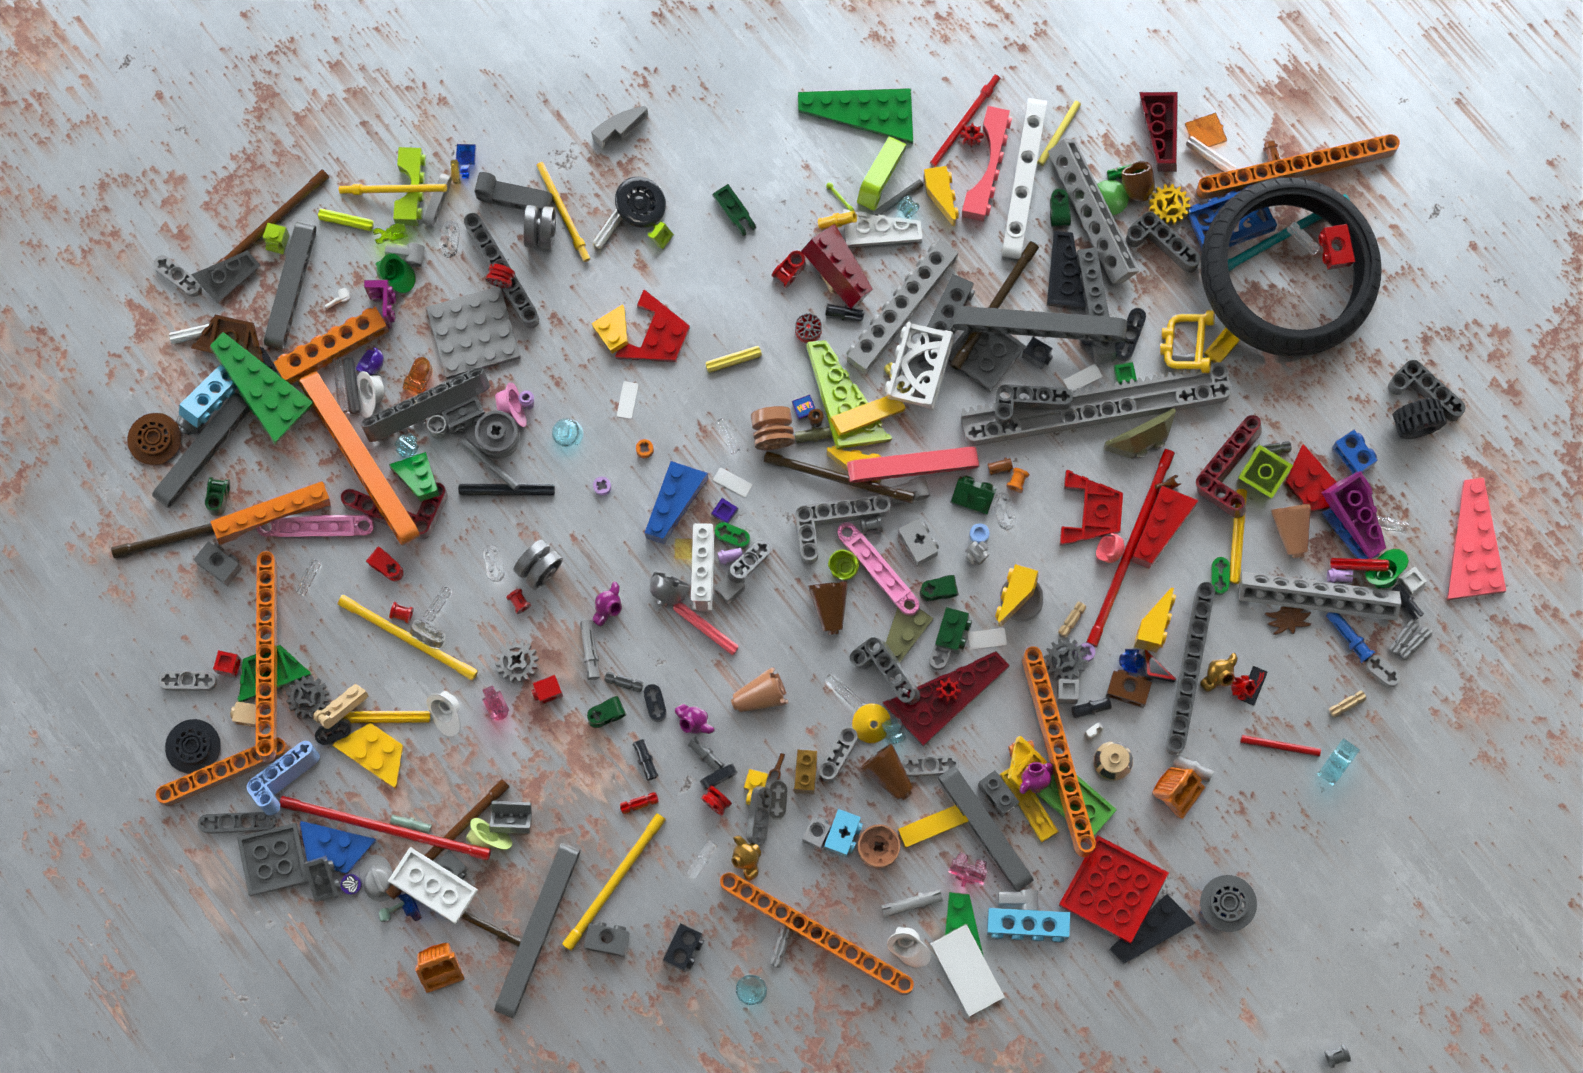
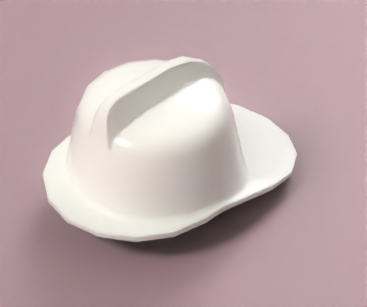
(369, 392)
(444, 712)
(909, 948)

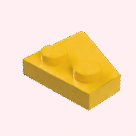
(613, 329)
(1022, 756)

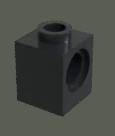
(1037, 345)

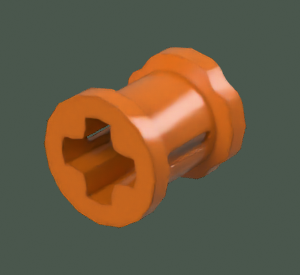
(1017, 480)

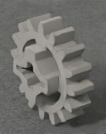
(522, 654)

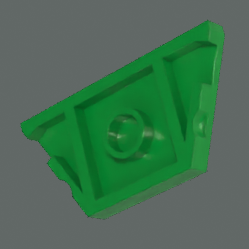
(287, 671)

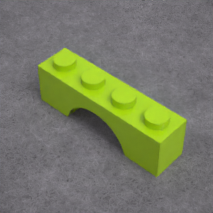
(411, 163)

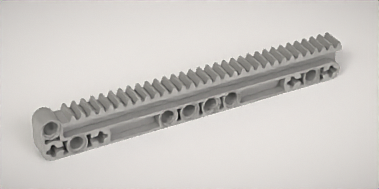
(1143, 398)

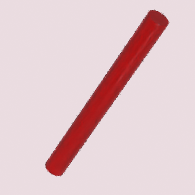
(1280, 745)

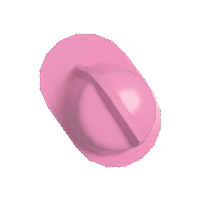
(509, 403)

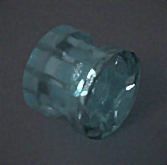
(908, 206)

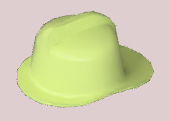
(481, 836)

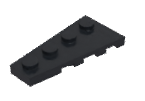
(1064, 277)
(1160, 924)

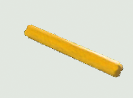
(1237, 543)
(388, 716)

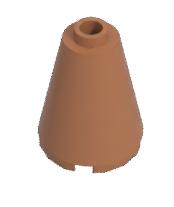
(1293, 528)
(760, 693)

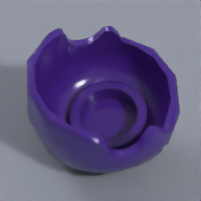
(371, 362)

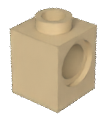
(244, 714)

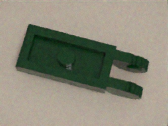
(733, 208)

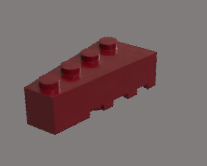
(1161, 120)
(838, 266)

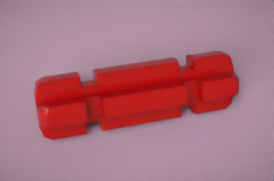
(639, 803)

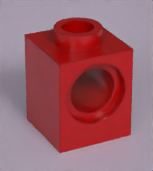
(227, 664)
(546, 690)

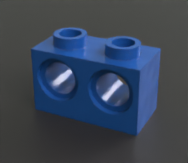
(1350, 455)

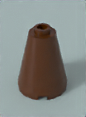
(830, 605)
(889, 772)

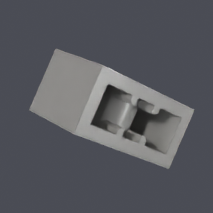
(918, 552)

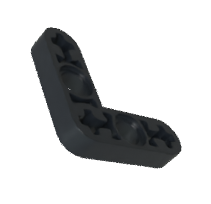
(1120, 345)

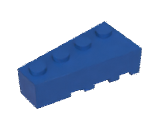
(675, 496)

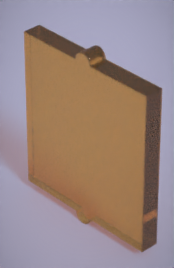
(1207, 130)

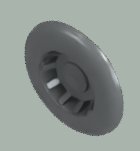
(1228, 903)

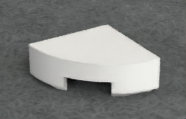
(1093, 731)

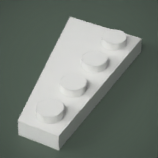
(881, 230)

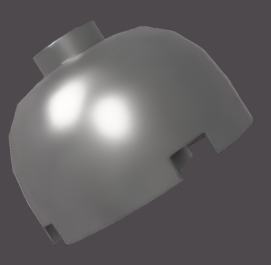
(668, 589)

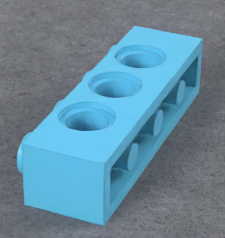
(215, 382)
(1060, 920)

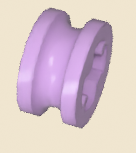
(600, 480)
(1091, 651)

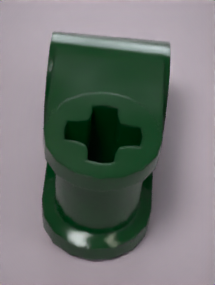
(1059, 211)
(217, 492)
(942, 587)
(608, 712)

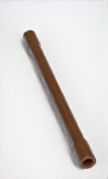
(314, 183)
(493, 794)

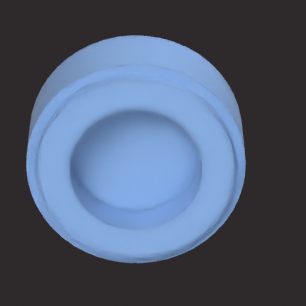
(979, 533)

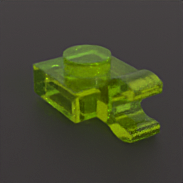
(395, 232)

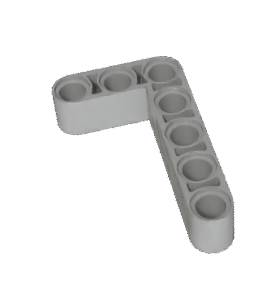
(834, 517)

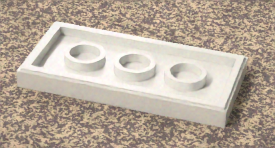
(433, 885)
(967, 970)

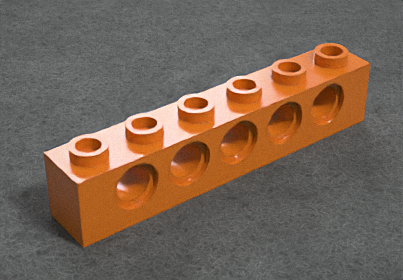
(341, 348)

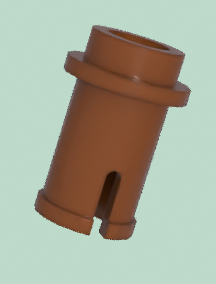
(1271, 150)
(1000, 466)

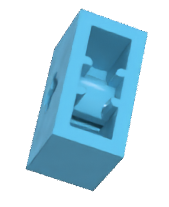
(842, 821)

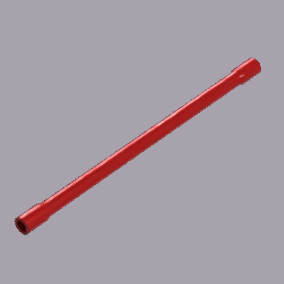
(1097, 629)
(472, 850)

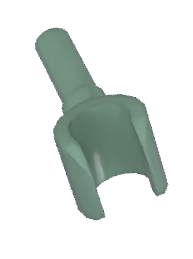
(384, 914)

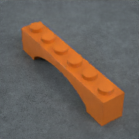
(240, 522)

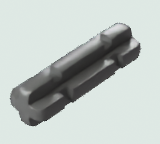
(1277, 448)
(623, 681)

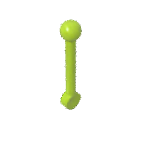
(830, 186)

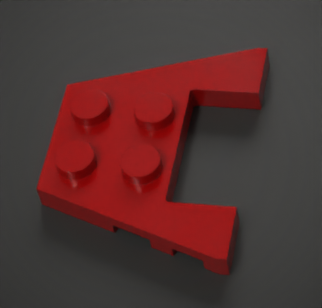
(664, 335)
(1100, 510)

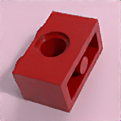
(1340, 236)

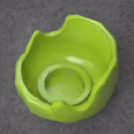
(843, 564)

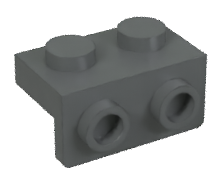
(463, 414)
(510, 817)
(320, 878)

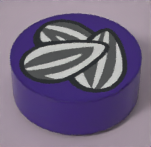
(351, 884)

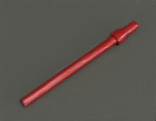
(985, 93)

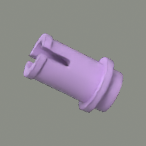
(524, 396)
(729, 556)
(1339, 575)

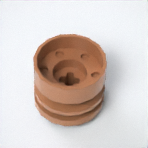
(772, 428)
(879, 834)

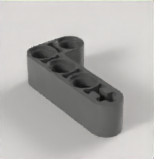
(509, 195)
(1165, 244)
(1436, 387)
(1033, 402)
(889, 672)

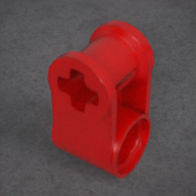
(787, 271)
(383, 563)

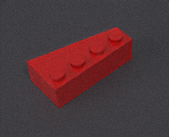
(1164, 521)

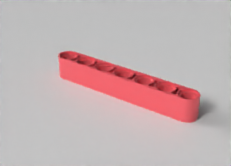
(912, 464)

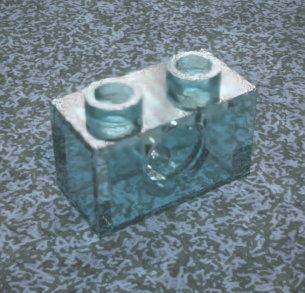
(1338, 761)

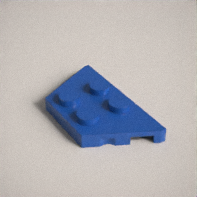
(339, 846)

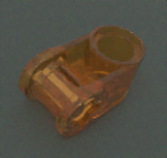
(417, 380)

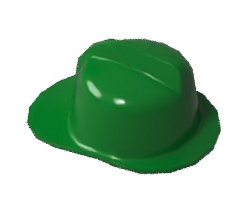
(397, 272)
(1398, 563)

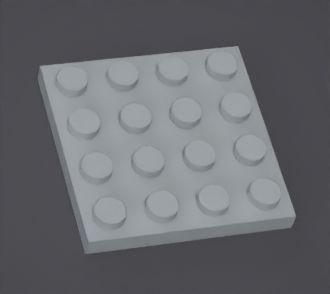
(473, 332)

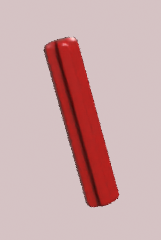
(1359, 564)

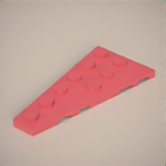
(1475, 554)

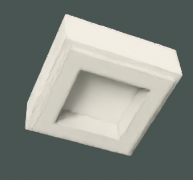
(1412, 580)

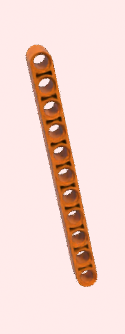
(1304, 160)
(359, 458)
(270, 663)
(1058, 760)
(821, 942)

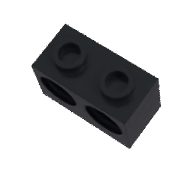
(678, 946)

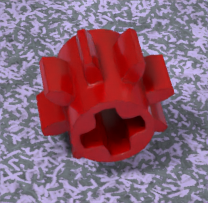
(971, 130)
(1243, 687)
(953, 690)

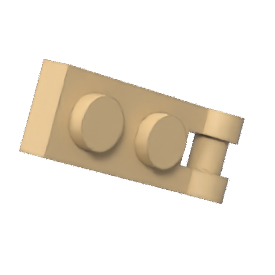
(341, 706)

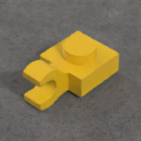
(754, 779)

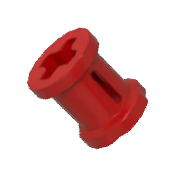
(518, 601)
(401, 612)

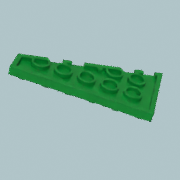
(868, 110)
(266, 393)

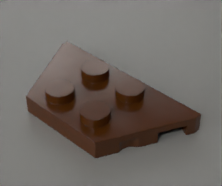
(238, 330)

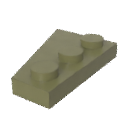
(906, 630)

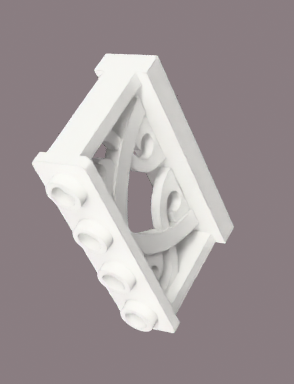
(930, 389)
(702, 567)

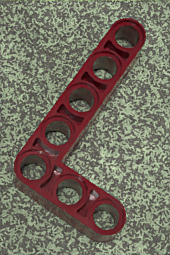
(1226, 465)
(420, 518)

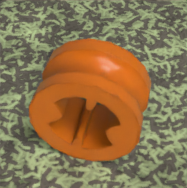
(650, 447)

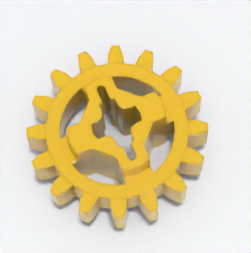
(1175, 208)

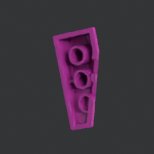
(1355, 508)

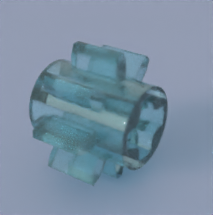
(406, 445)

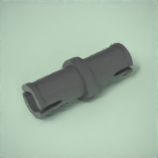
(706, 754)

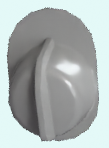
(374, 874)

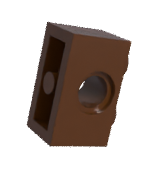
(1117, 691)

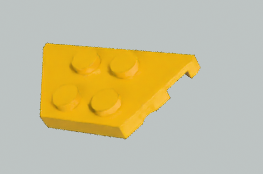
(374, 752)

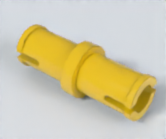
(837, 219)

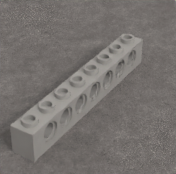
(1093, 211)
(947, 257)
(1319, 596)

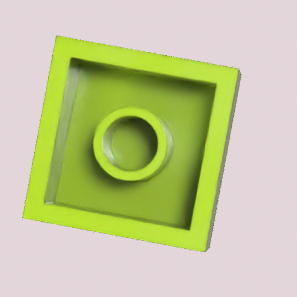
(1265, 471)

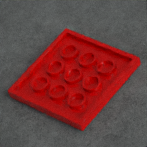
(1114, 889)

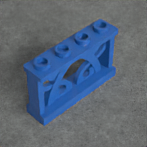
(1257, 229)

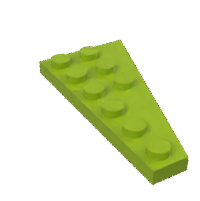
(840, 396)

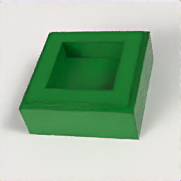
(1125, 372)

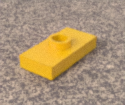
(1221, 346)

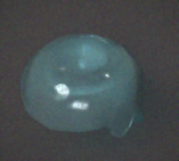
(567, 432)
(751, 989)

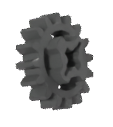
(1070, 652)
(301, 701)

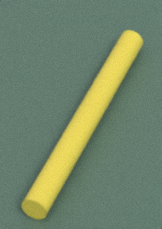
(1059, 132)

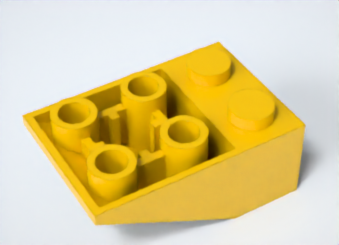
(1020, 589)
(1151, 629)

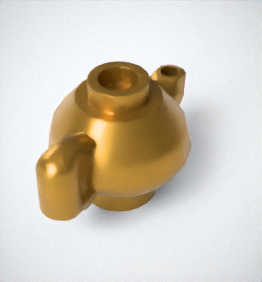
(1219, 673)
(746, 857)

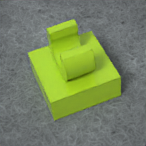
(661, 235)

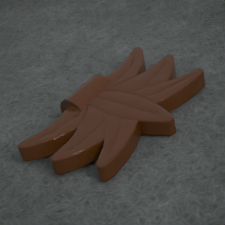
(1288, 618)

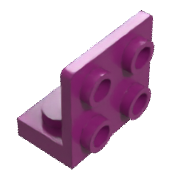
(382, 291)

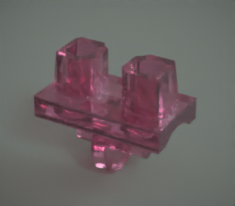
(495, 703)
(968, 872)

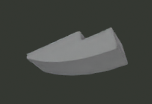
(619, 125)

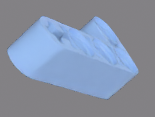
(280, 774)

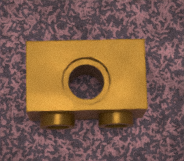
(805, 772)

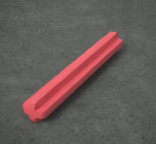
(706, 628)

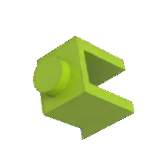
(276, 238)

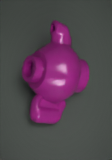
(607, 604)
(693, 719)
(1036, 777)

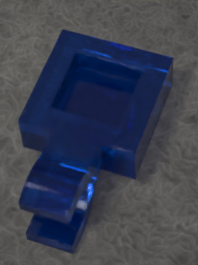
(466, 156)
(410, 907)

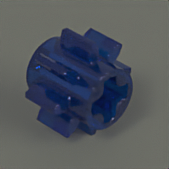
(1131, 660)

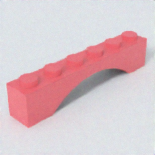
(977, 198)

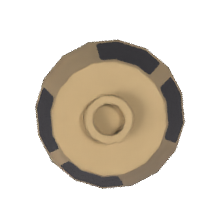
(1113, 760)

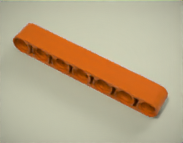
(212, 772)

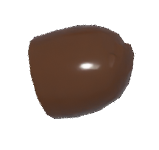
(1138, 185)

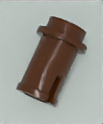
(812, 415)

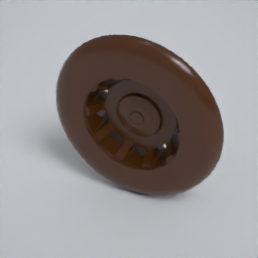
(154, 437)

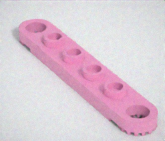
(318, 526)
(878, 569)

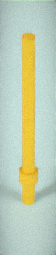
(359, 189)
(578, 242)

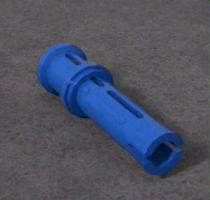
(1355, 642)

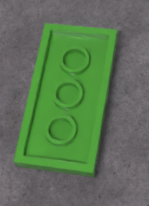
(1097, 807)

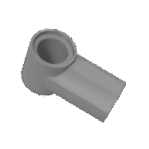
(409, 253)
(918, 486)
(1018, 900)

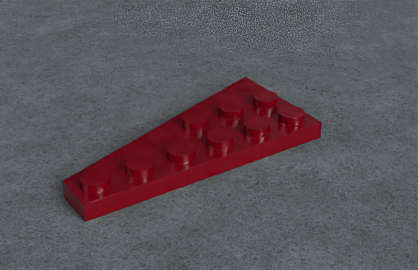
(931, 714)

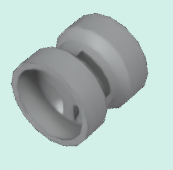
(434, 424)

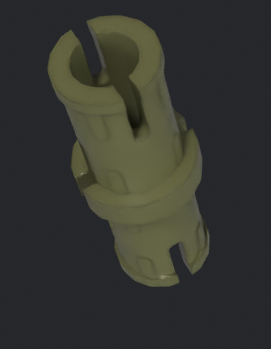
(813, 434)

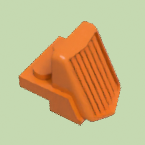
(1179, 789)
(438, 967)

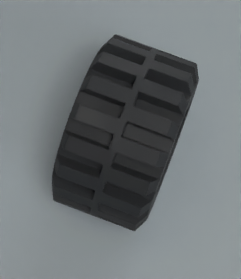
(1419, 418)

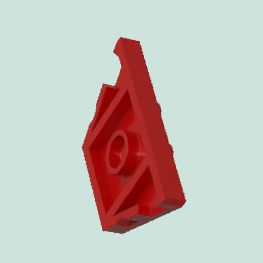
(1309, 480)

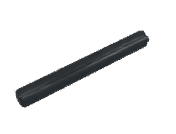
(504, 489)

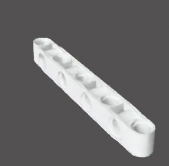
(1024, 178)

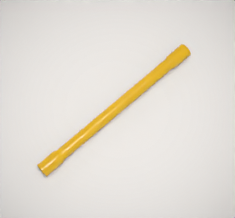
(354, 607)
(576, 933)

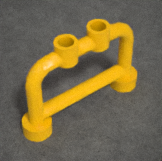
(1169, 334)

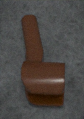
(1170, 483)
(778, 766)

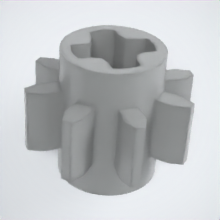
(977, 552)

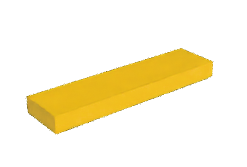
(866, 414)
(1032, 810)
(932, 826)

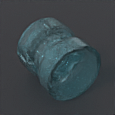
(894, 731)

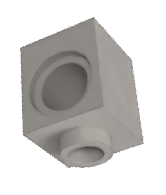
(729, 590)
(1068, 691)
(812, 840)

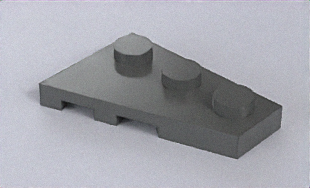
(226, 275)

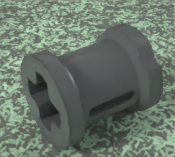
(871, 525)
(1337, 1056)

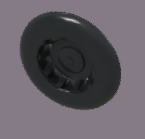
(638, 203)
(192, 745)

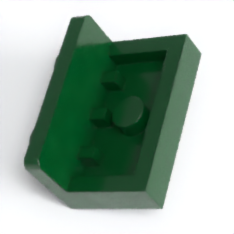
(973, 494)
(953, 630)

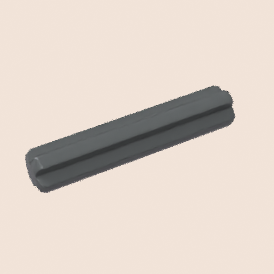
(351, 385)

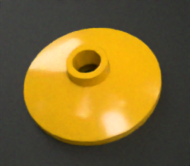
(863, 718)

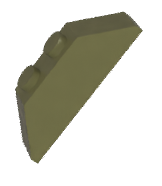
(1143, 437)

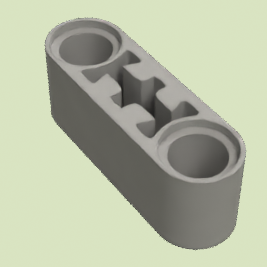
(841, 760)

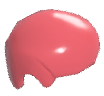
(1110, 548)

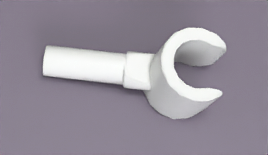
(344, 296)

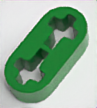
(731, 540)
(1225, 576)

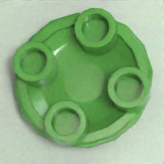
(1114, 195)

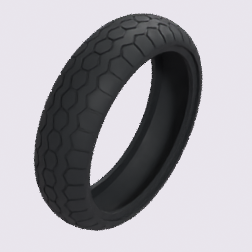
(1246, 324)

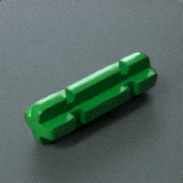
(1112, 174)

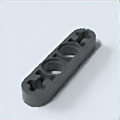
(237, 819)

